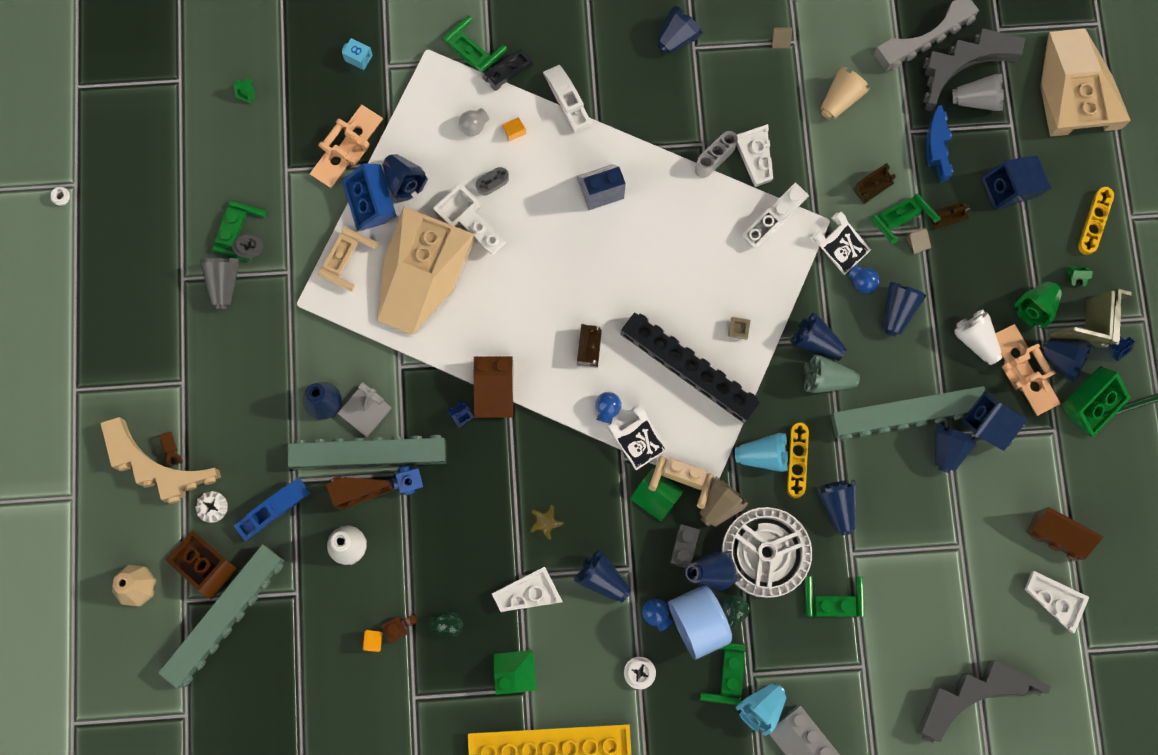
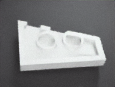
(755, 152)
(528, 592)
(1057, 599)

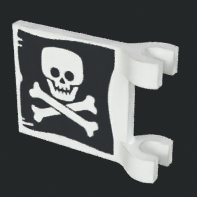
(842, 245)
(639, 440)

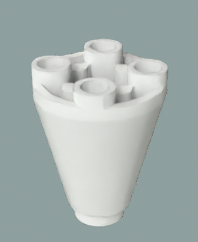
(980, 336)
(353, 547)

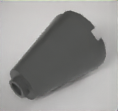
(220, 279)

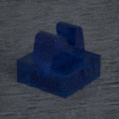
(1123, 348)
(461, 414)

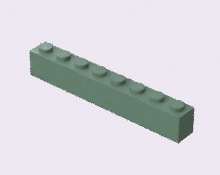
(904, 413)
(367, 453)
(221, 617)

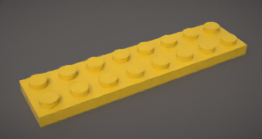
(557, 741)

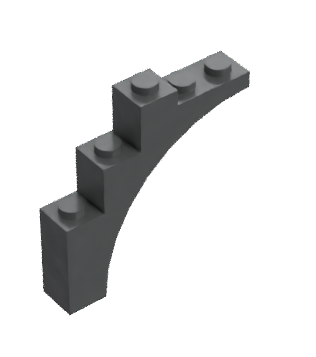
(985, 47)

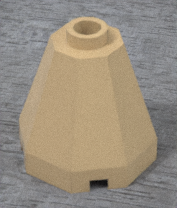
(133, 585)

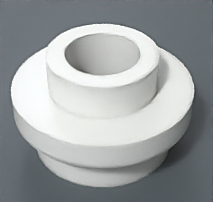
(56, 192)

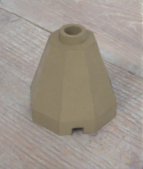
(721, 503)

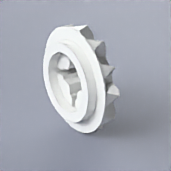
(213, 515)
(648, 669)

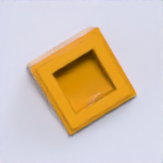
(514, 129)
(372, 641)

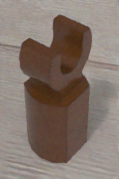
(170, 448)

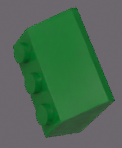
(1098, 394)

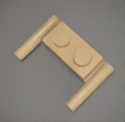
(340, 256)
(685, 474)

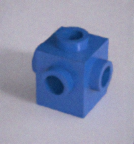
(414, 479)

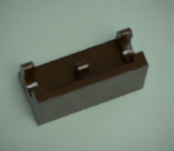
(874, 183)
(589, 346)

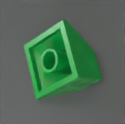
(514, 672)

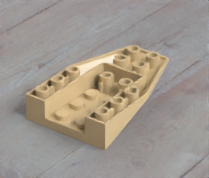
(1079, 86)
(420, 269)

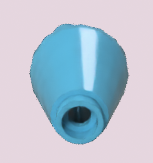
(764, 453)

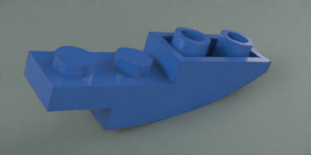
(937, 138)
(272, 509)

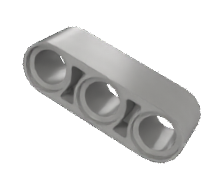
(719, 147)

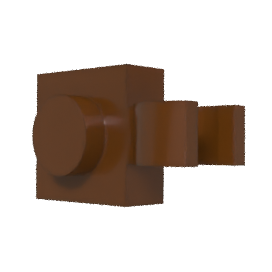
(396, 627)

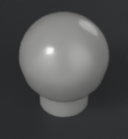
(473, 122)

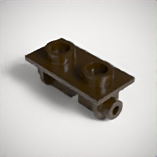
(951, 215)

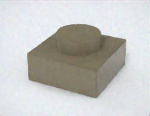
(739, 328)

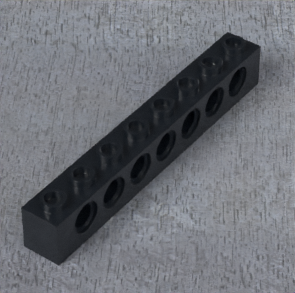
(692, 377)

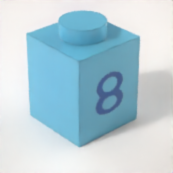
(356, 53)

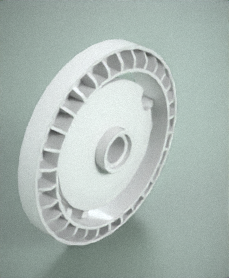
(782, 552)

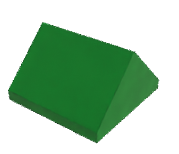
(657, 502)

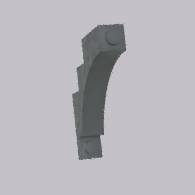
(997, 680)

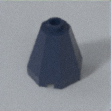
(677, 31)
(403, 177)
(1067, 356)
(951, 448)

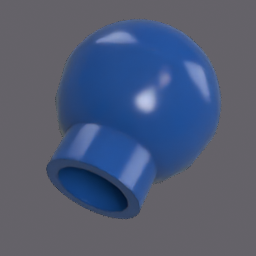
(864, 279)
(607, 406)
(656, 613)

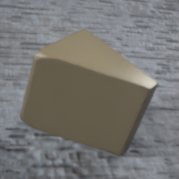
(781, 37)
(919, 241)

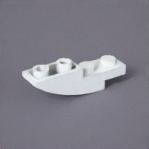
(567, 97)
(775, 216)

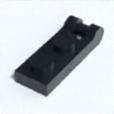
(507, 69)

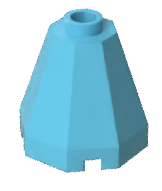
(763, 708)

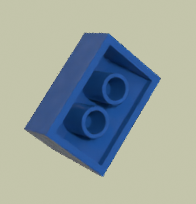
(369, 197)

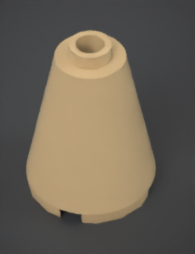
(843, 93)

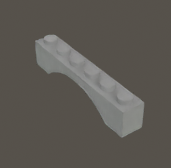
(895, 51)

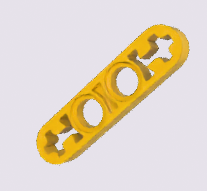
(1099, 222)
(797, 460)

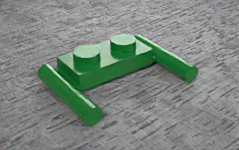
(468, 49)
(902, 213)
(231, 227)
(834, 605)
(731, 677)

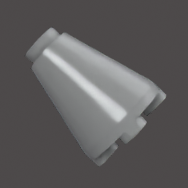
(981, 94)

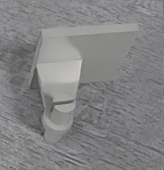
(365, 410)

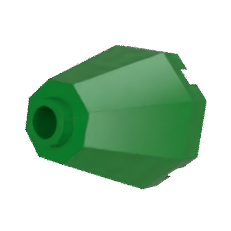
(1039, 304)

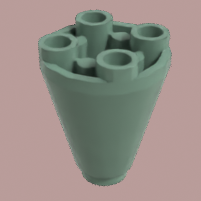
(828, 376)

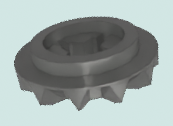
(243, 242)

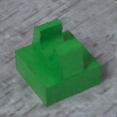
(245, 90)
(1079, 272)

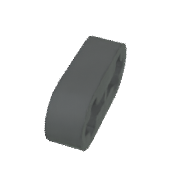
(490, 177)

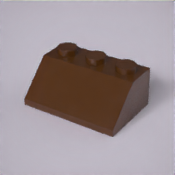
(1063, 534)

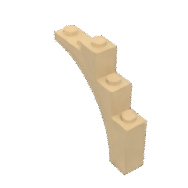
(125, 453)

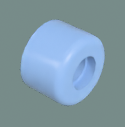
(700, 621)

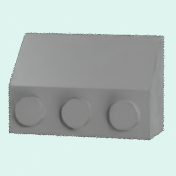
(800, 735)

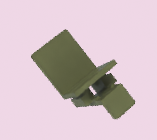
(1101, 320)

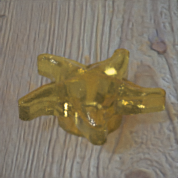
(545, 522)

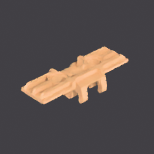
(350, 149)
(1020, 372)

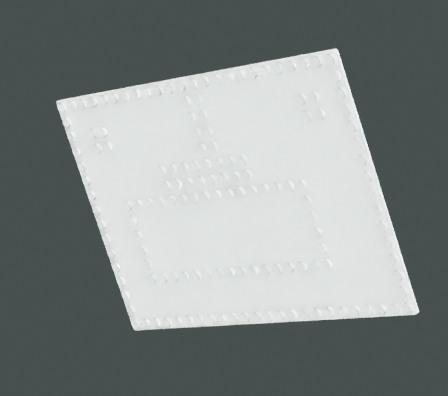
(658, 252)

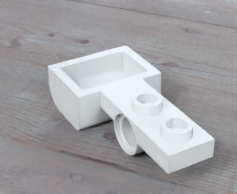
(460, 209)

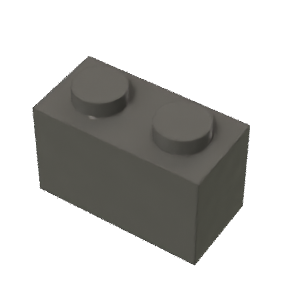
(684, 546)

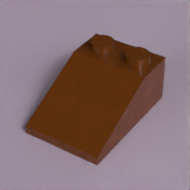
(493, 386)
(352, 491)
(201, 565)

